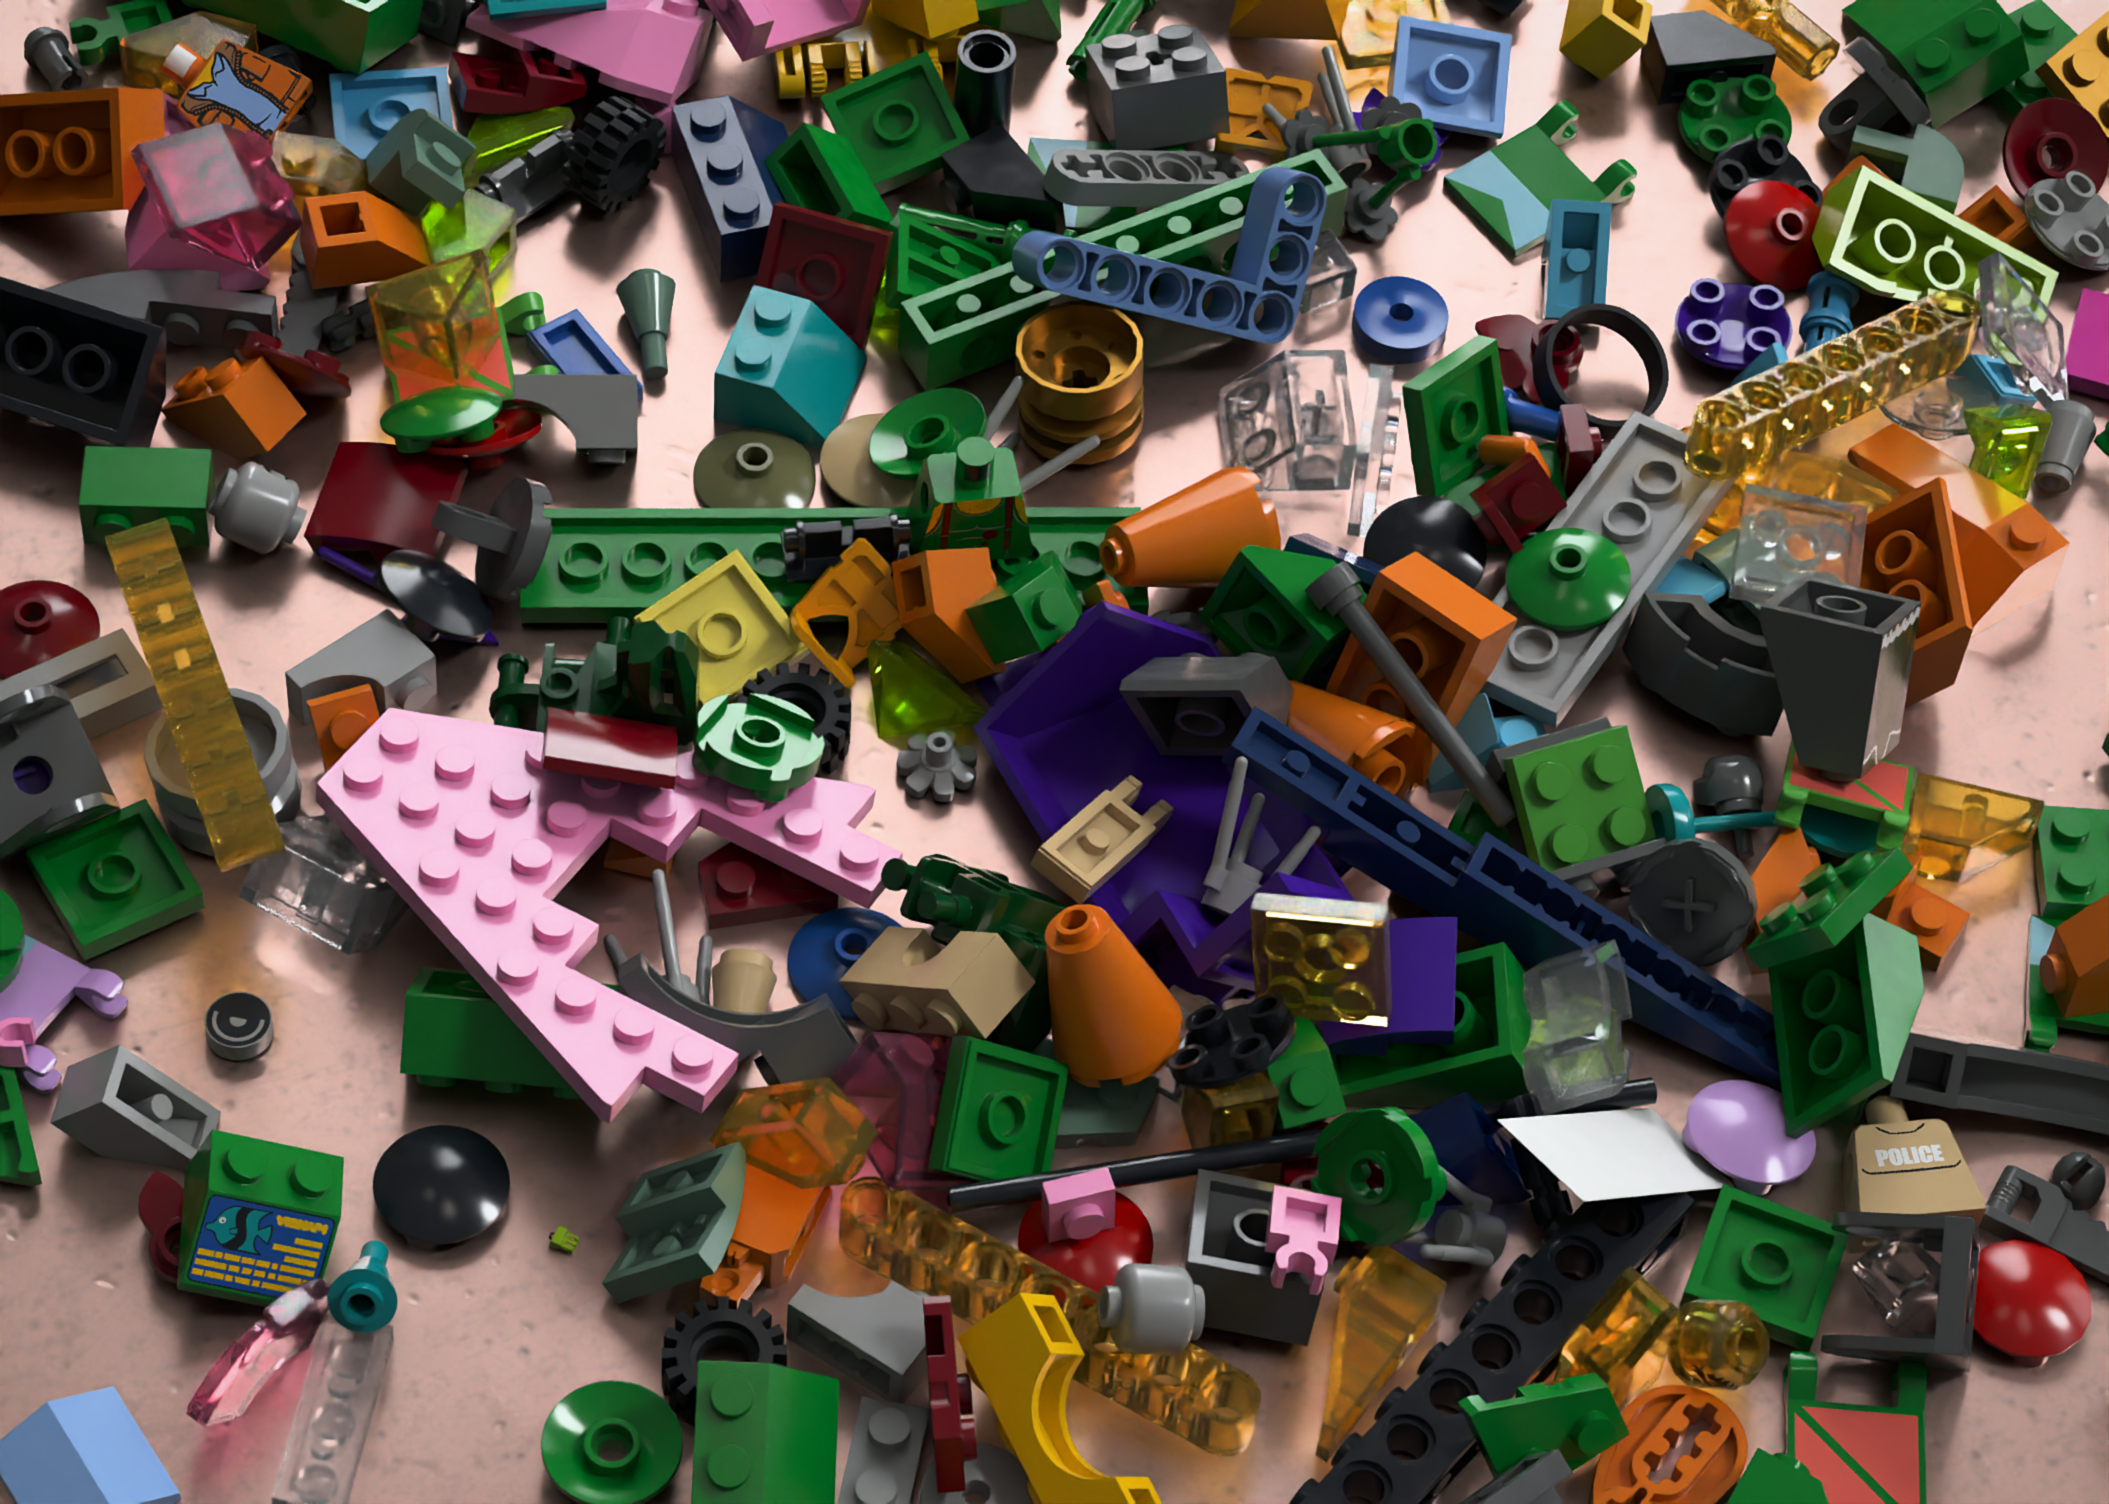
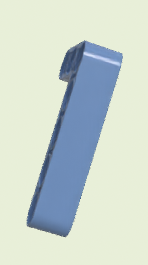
(1184, 287)

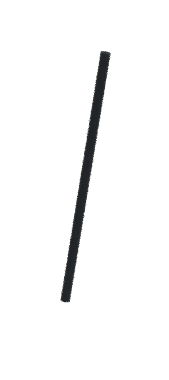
(1219, 1158)

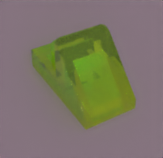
(2008, 443)

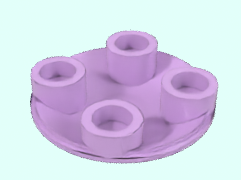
(1744, 1135)

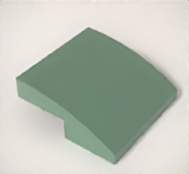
(678, 1222)

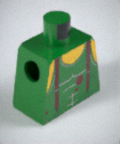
(970, 502)

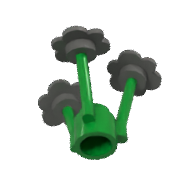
(1393, 134)

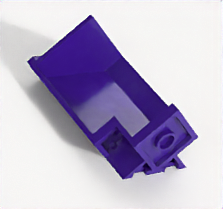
(1070, 735)

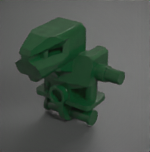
(617, 680)
(983, 900)

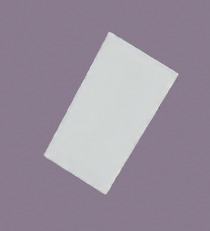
(1615, 1154)

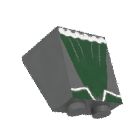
(1840, 671)

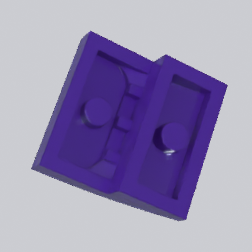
(1422, 991)

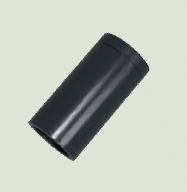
(984, 81)

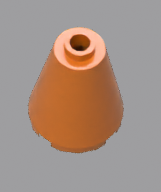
(1191, 534)
(1366, 739)
(1106, 1001)

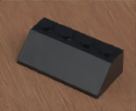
(80, 365)

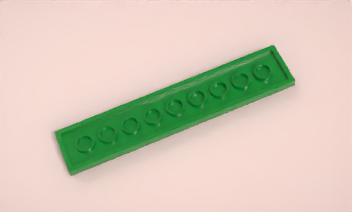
(630, 558)

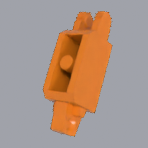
(768, 1237)

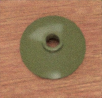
(780, 480)

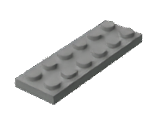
(1651, 512)

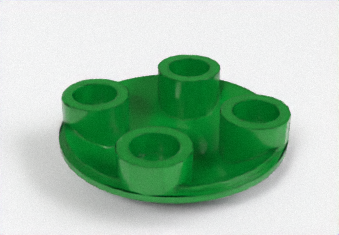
(1730, 112)
(441, 415)

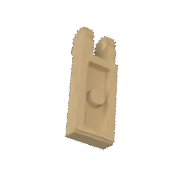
(1099, 840)

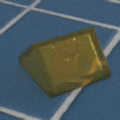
(436, 321)

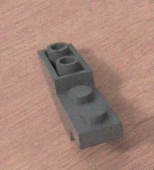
(181, 301)

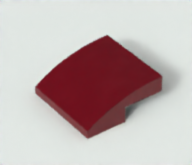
(514, 85)
(383, 500)
(610, 748)

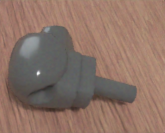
(1732, 787)

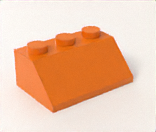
(75, 148)
(1916, 556)

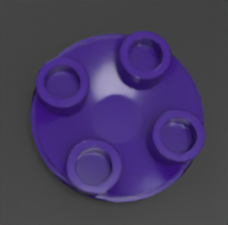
(1731, 322)

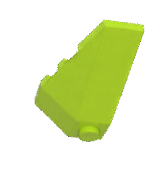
(1906, 245)

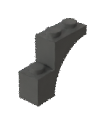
(794, 1042)

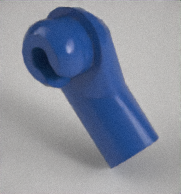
(1530, 418)

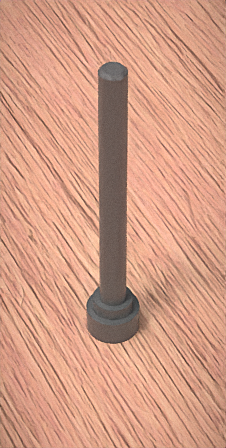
(1340, 596)

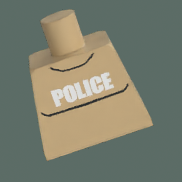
(1905, 1169)

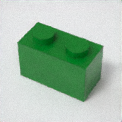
(826, 176)
(143, 485)

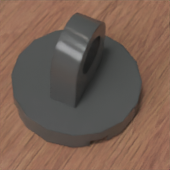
(1870, 98)
(508, 539)
(1693, 900)

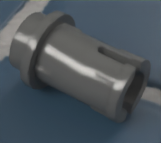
(49, 52)

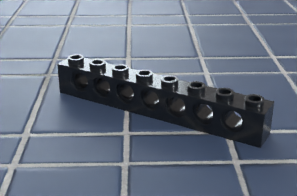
(1497, 1334)

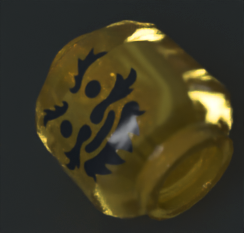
(1718, 1344)

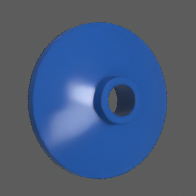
(819, 956)

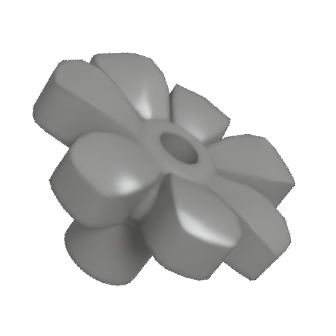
(937, 765)

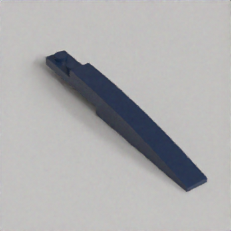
(1500, 895)

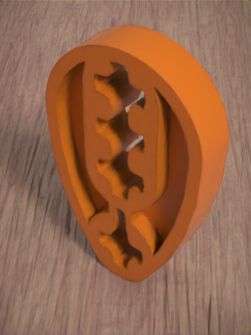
(1659, 1422)

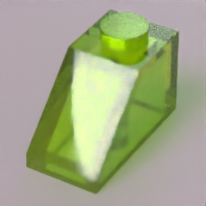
(468, 226)

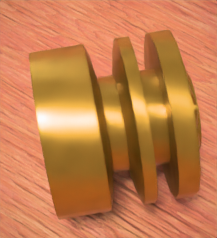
(1080, 380)

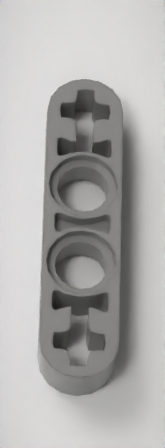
(1135, 176)

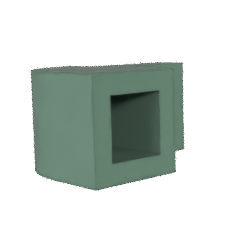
(419, 162)
(1922, 165)

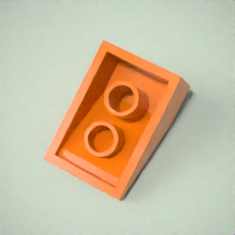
(1438, 628)

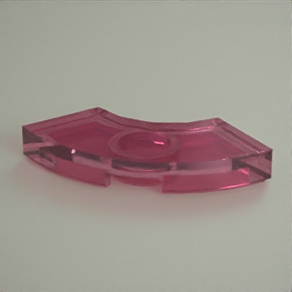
(259, 1353)

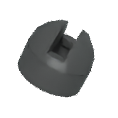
(2089, 1187)

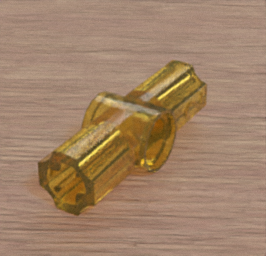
(1791, 32)

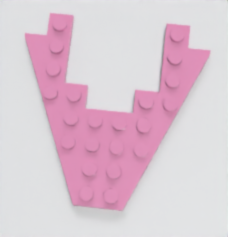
(490, 838)

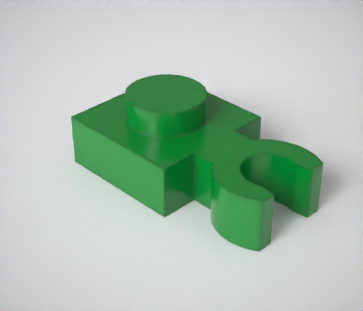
(107, 34)

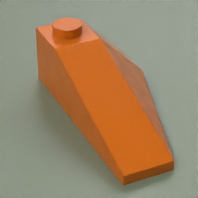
(2002, 541)

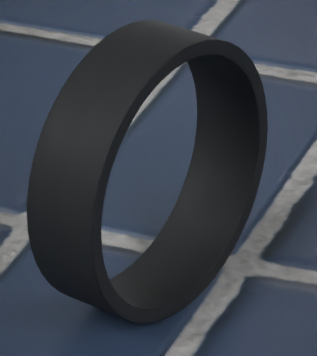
(1627, 326)

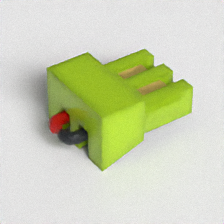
(563, 1240)

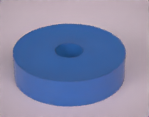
(1394, 340)

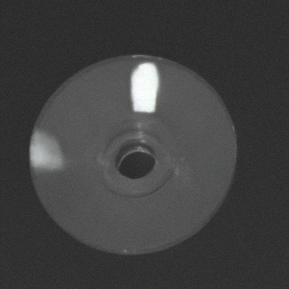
(1938, 407)

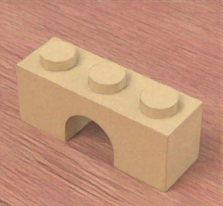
(918, 988)

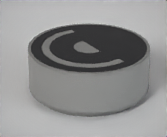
(238, 1025)

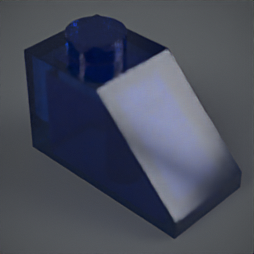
(1472, 1150)

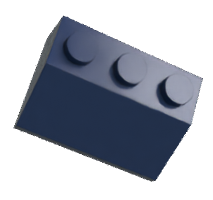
(721, 163)

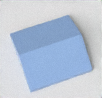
(1452, 74)
(83, 1454)

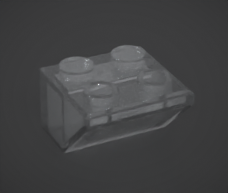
(1292, 422)
(325, 887)

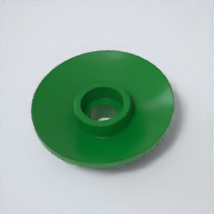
(923, 427)
(1568, 596)
(605, 1419)

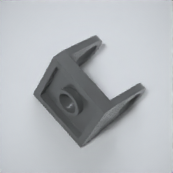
(46, 729)
(1960, 1248)

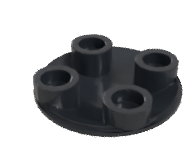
(1757, 161)
(1433, 529)
(434, 596)
(1232, 1042)
(441, 1185)

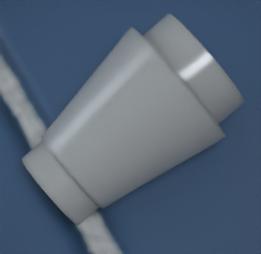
(2065, 445)

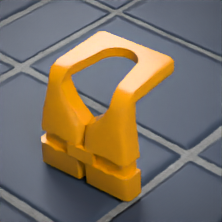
(1246, 96)
(857, 589)

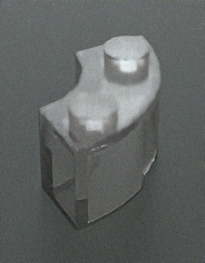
(1577, 1027)

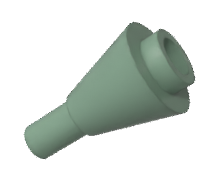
(648, 304)

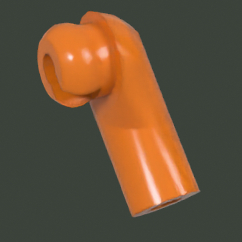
(1507, 449)

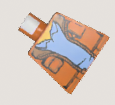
(236, 89)

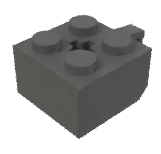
(1157, 88)

